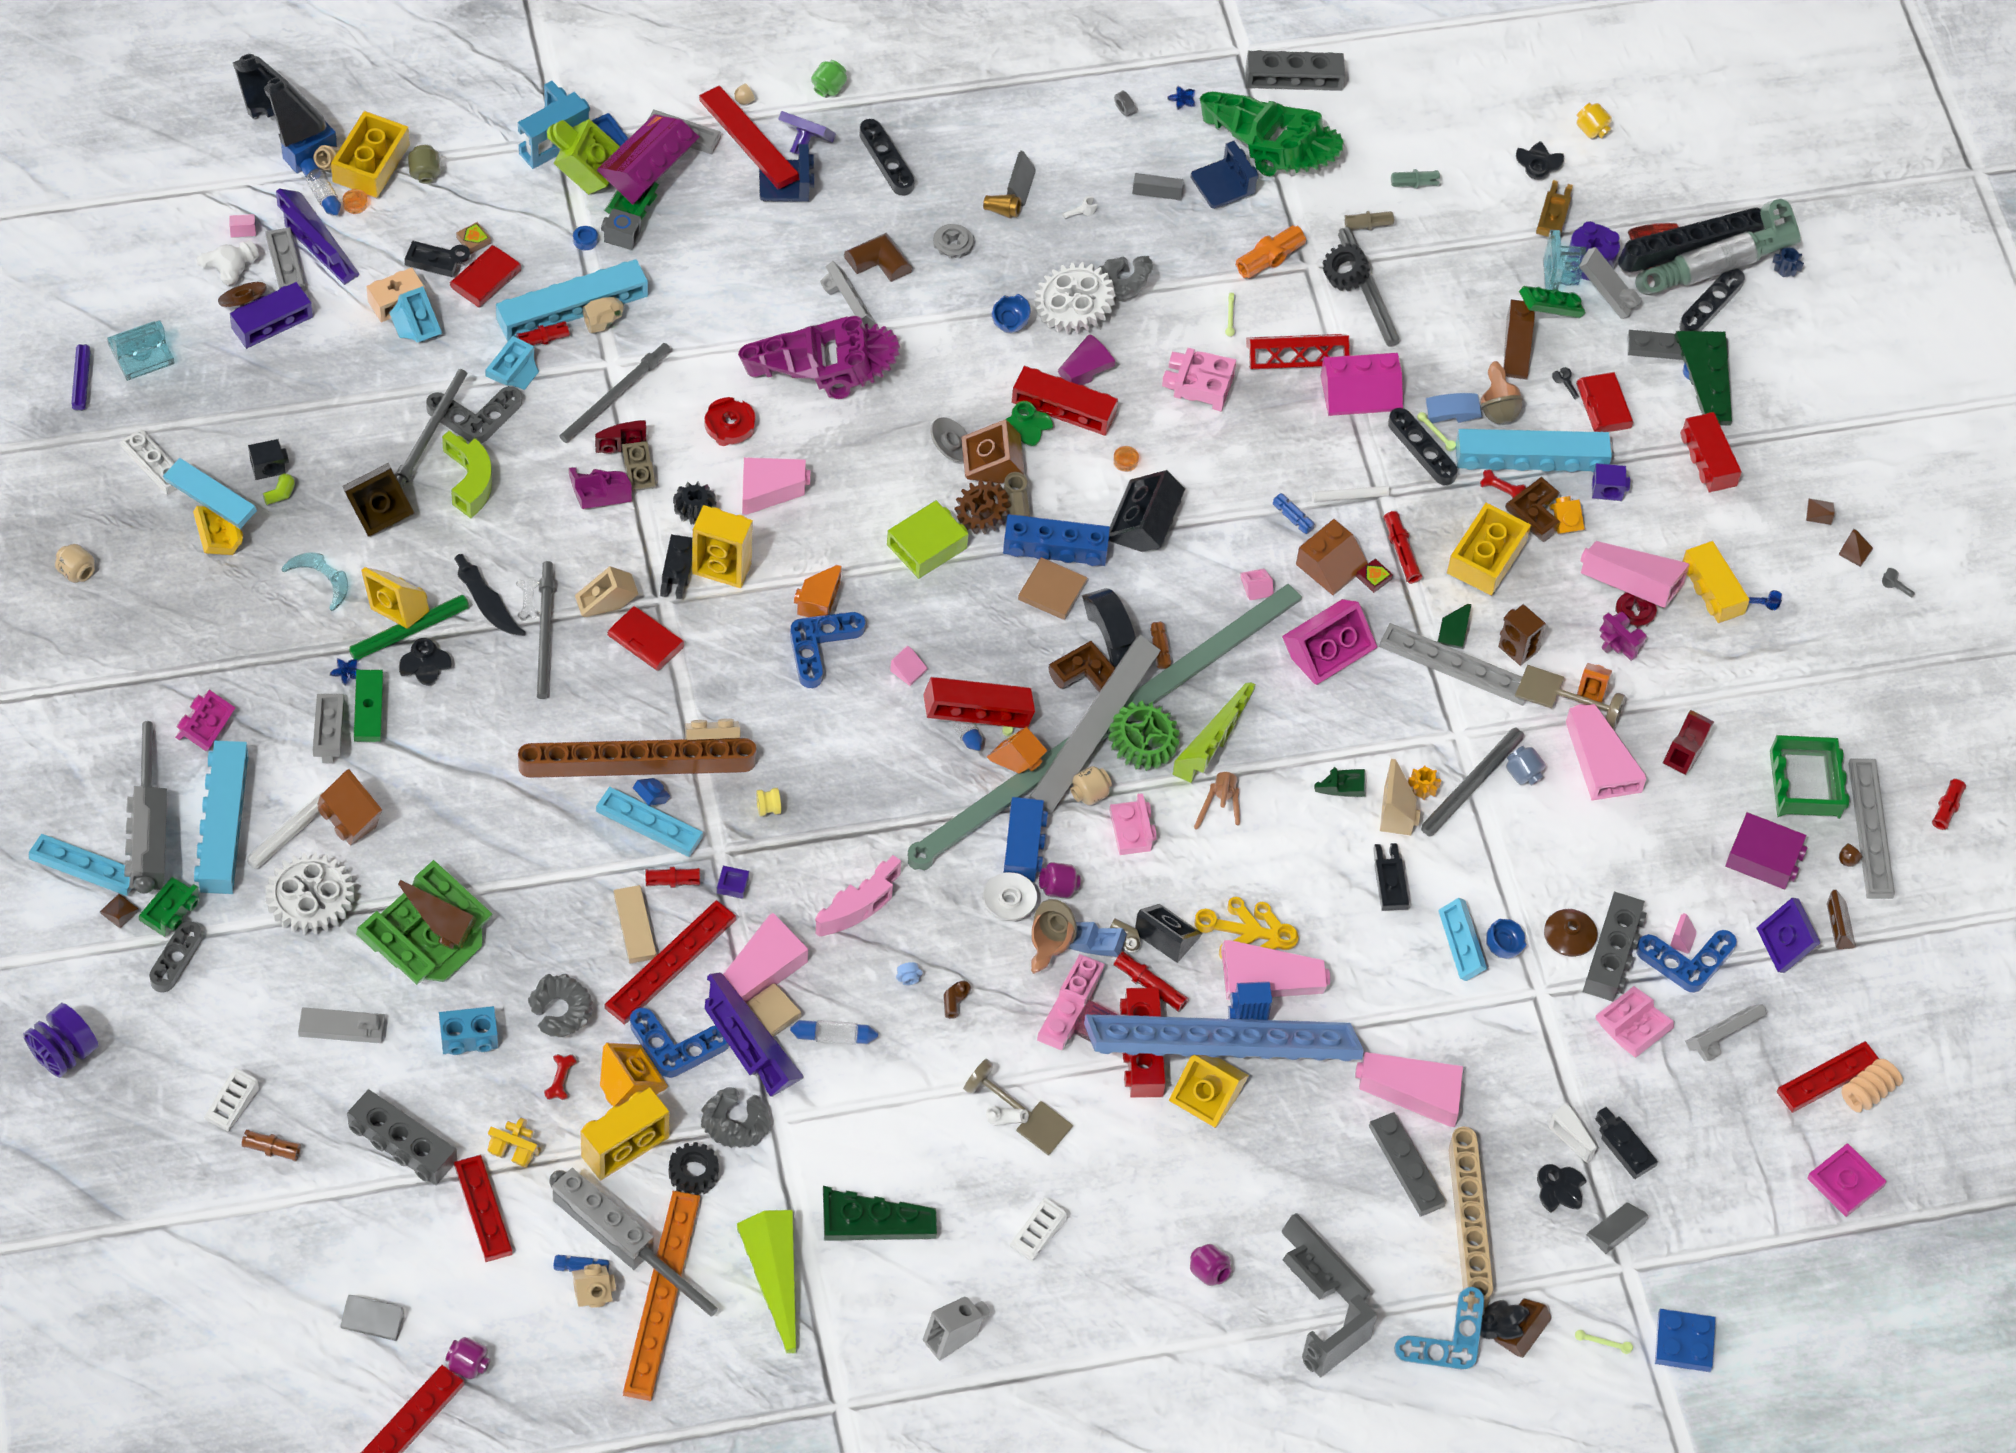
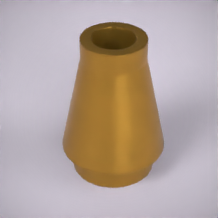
(1004, 205)

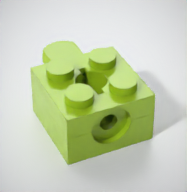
(582, 152)

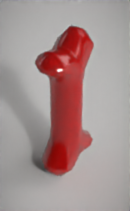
(1491, 480)
(563, 1065)

